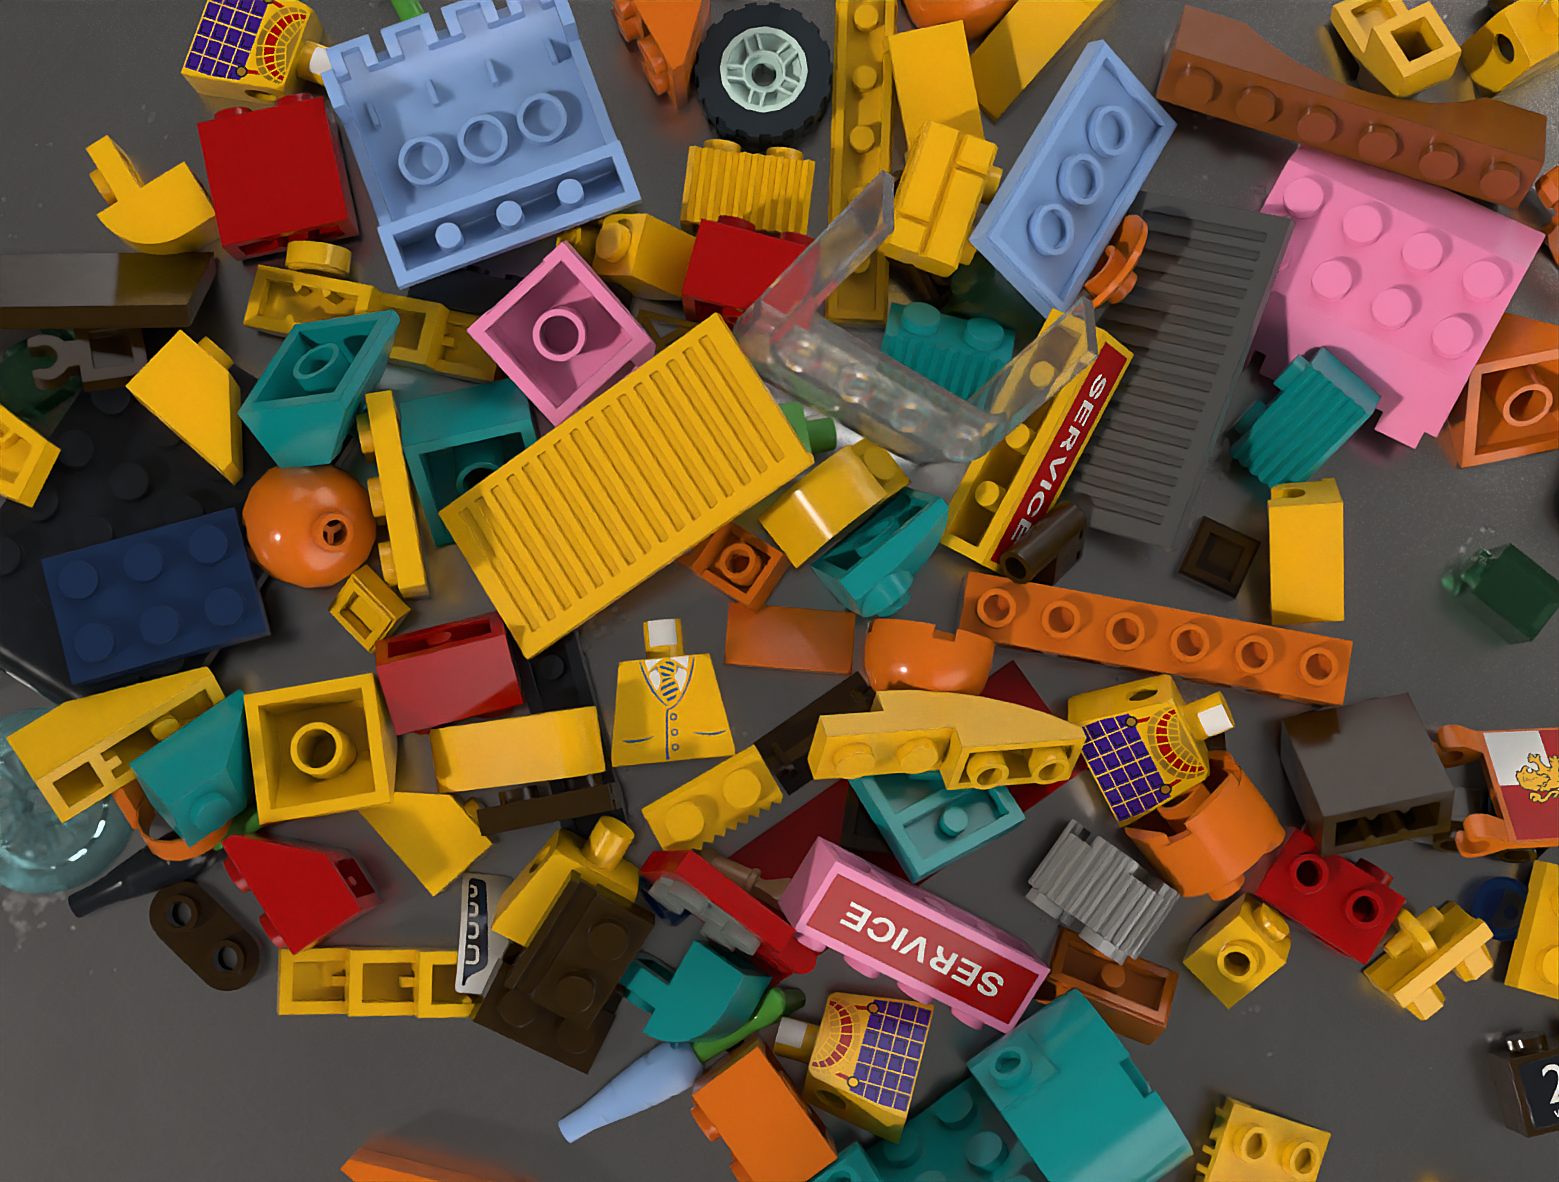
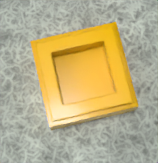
(368, 608)

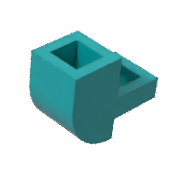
(700, 1001)

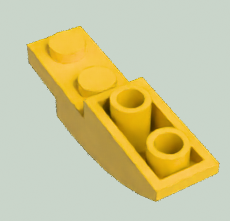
(962, 735)

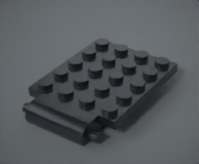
(111, 480)

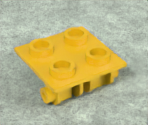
(1261, 1147)

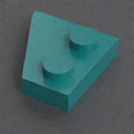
(931, 824)

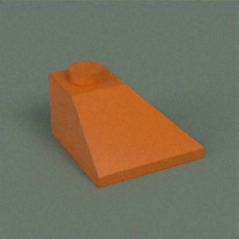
(1510, 396)

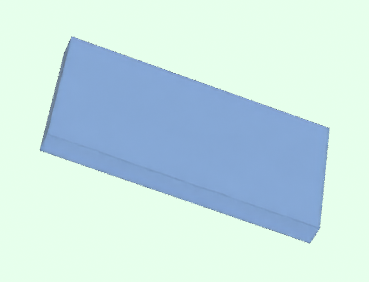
(1074, 181)

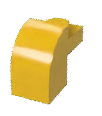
(1395, 46)
(155, 218)
(832, 499)

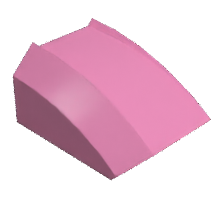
(563, 335)

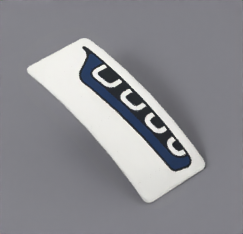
(477, 942)

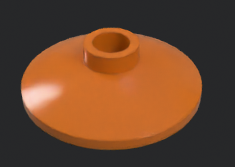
(1113, 273)

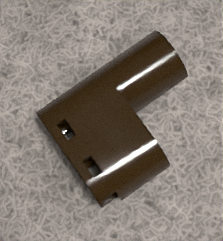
(1047, 547)

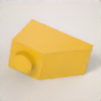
(195, 398)
(432, 835)

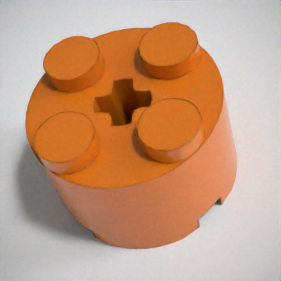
(1209, 832)

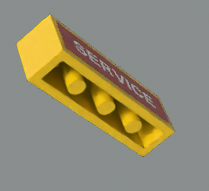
(1030, 466)

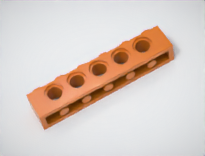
(1155, 640)

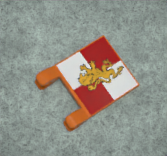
(1521, 780)

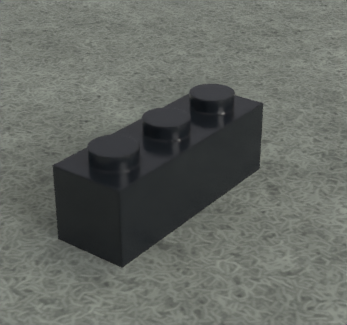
(465, 290)

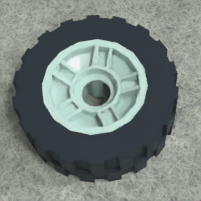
(784, 48)

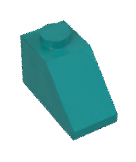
(200, 771)

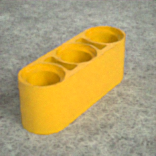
(517, 750)

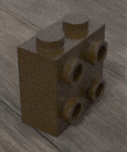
(1366, 774)

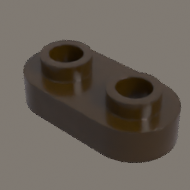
(207, 932)

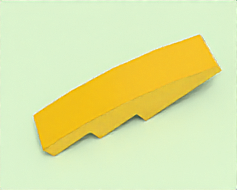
(426, 338)
(371, 982)

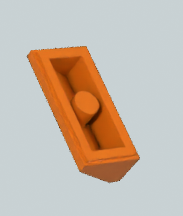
(790, 639)
(1128, 996)

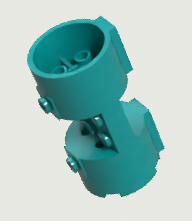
(1041, 1107)

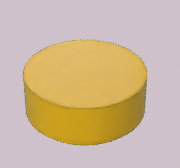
(318, 259)

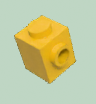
(1239, 949)

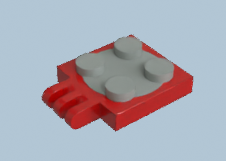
(728, 912)

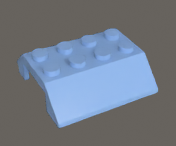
(477, 133)

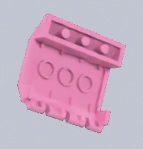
(1389, 283)

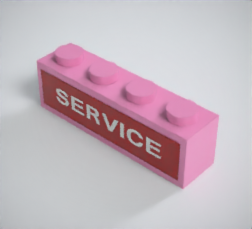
(911, 937)

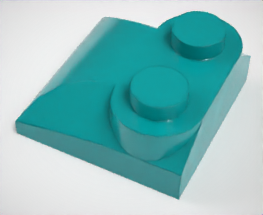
(879, 557)

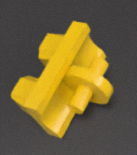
(1426, 952)

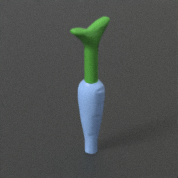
(671, 1069)

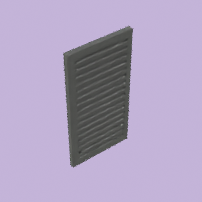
(1190, 334)

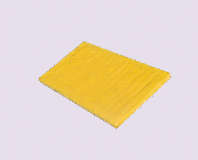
(625, 486)

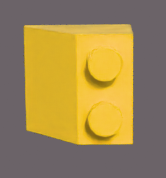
(321, 748)

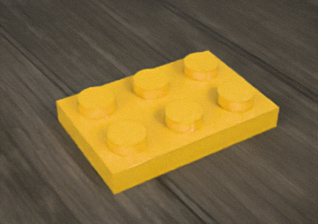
(392, 496)

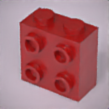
(277, 176)

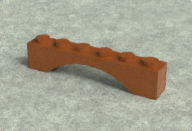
(1463, 146)

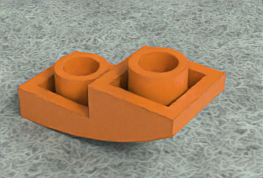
(737, 565)

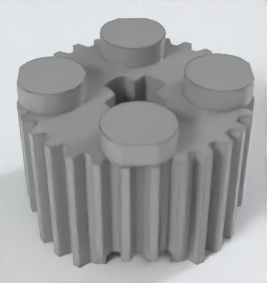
(1101, 891)

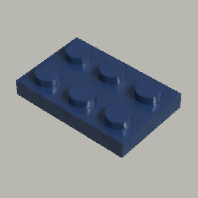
(155, 597)

